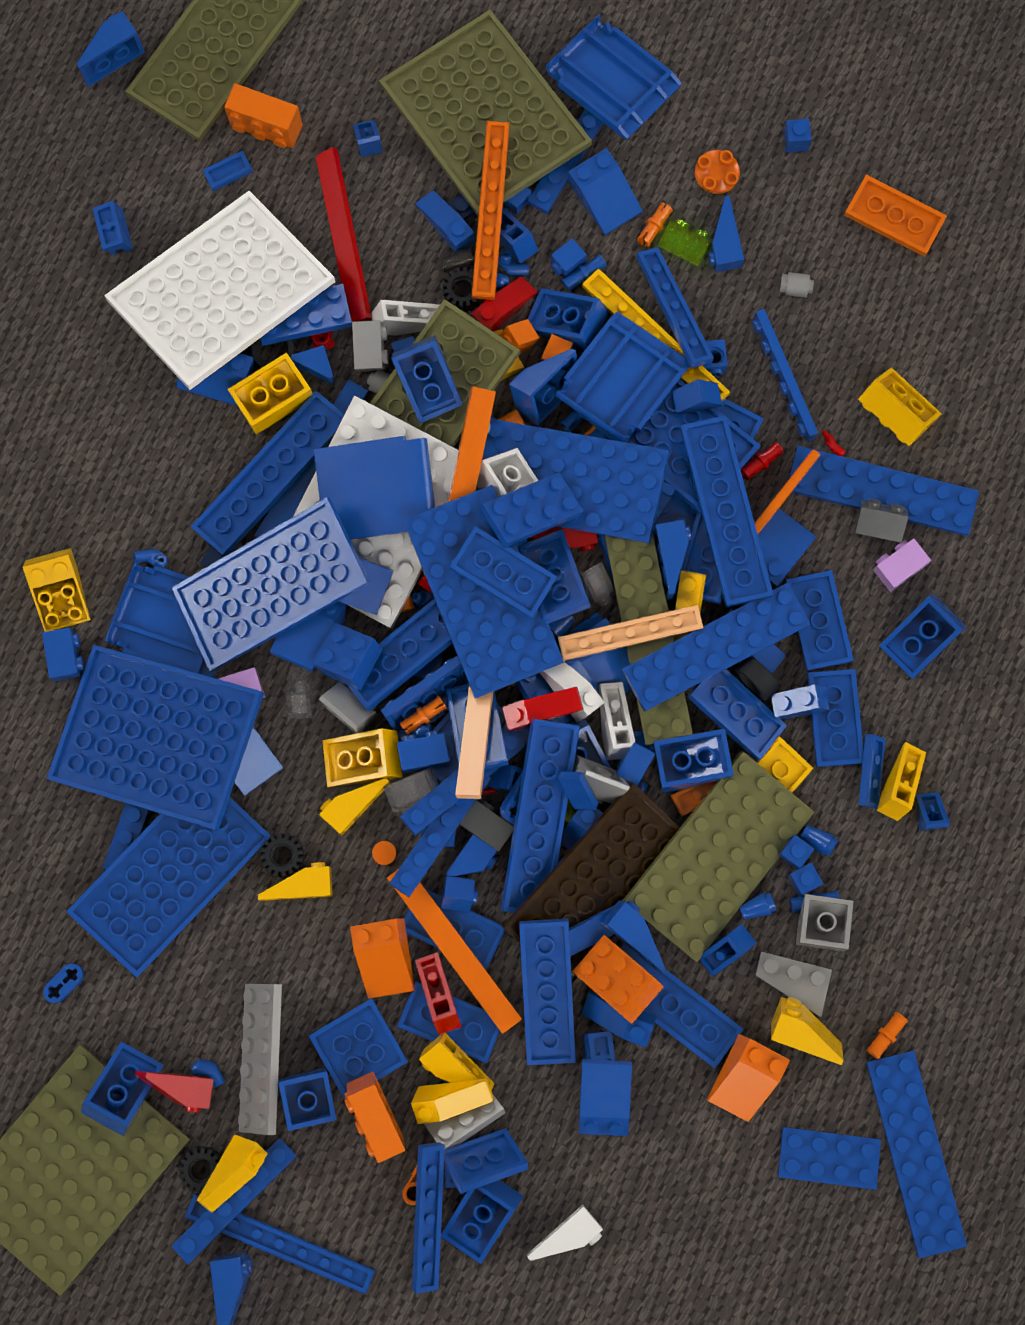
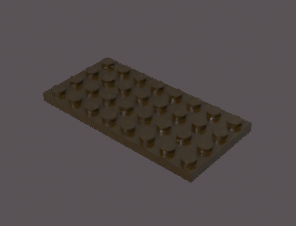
(599, 866)

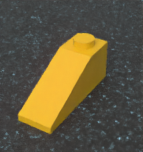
(902, 783)
(348, 807)
(306, 883)
(450, 1062)
(447, 1100)
(234, 1170)

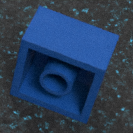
(347, 656)
(307, 1099)

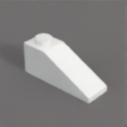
(403, 316)
(565, 677)
(615, 720)
(571, 1234)

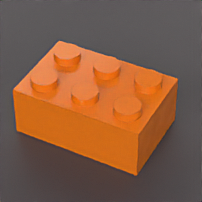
(263, 116)
(618, 979)
(374, 1117)

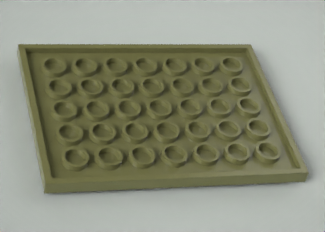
(479, 79)
(73, 1178)

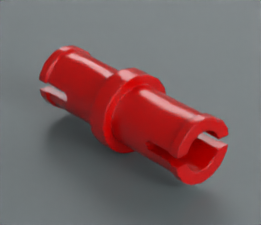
(761, 461)

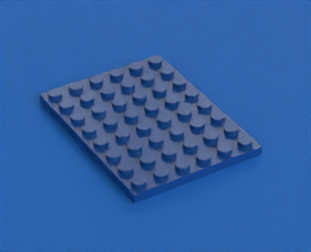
(155, 736)

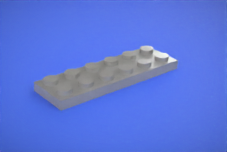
(260, 1059)

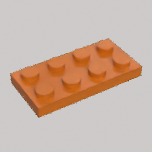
(895, 215)

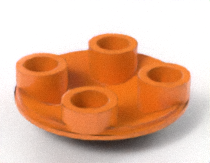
(717, 171)

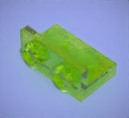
(685, 242)

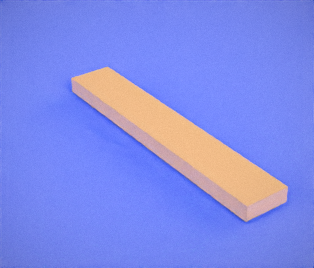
(630, 633)
(474, 746)

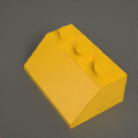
(271, 393)
(899, 406)

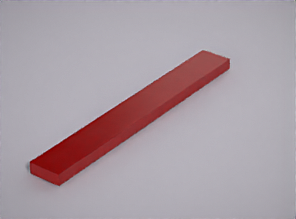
(343, 234)

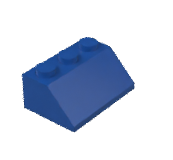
(219, 382)

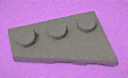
(795, 979)
(462, 1126)

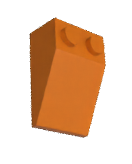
(383, 957)
(747, 1078)

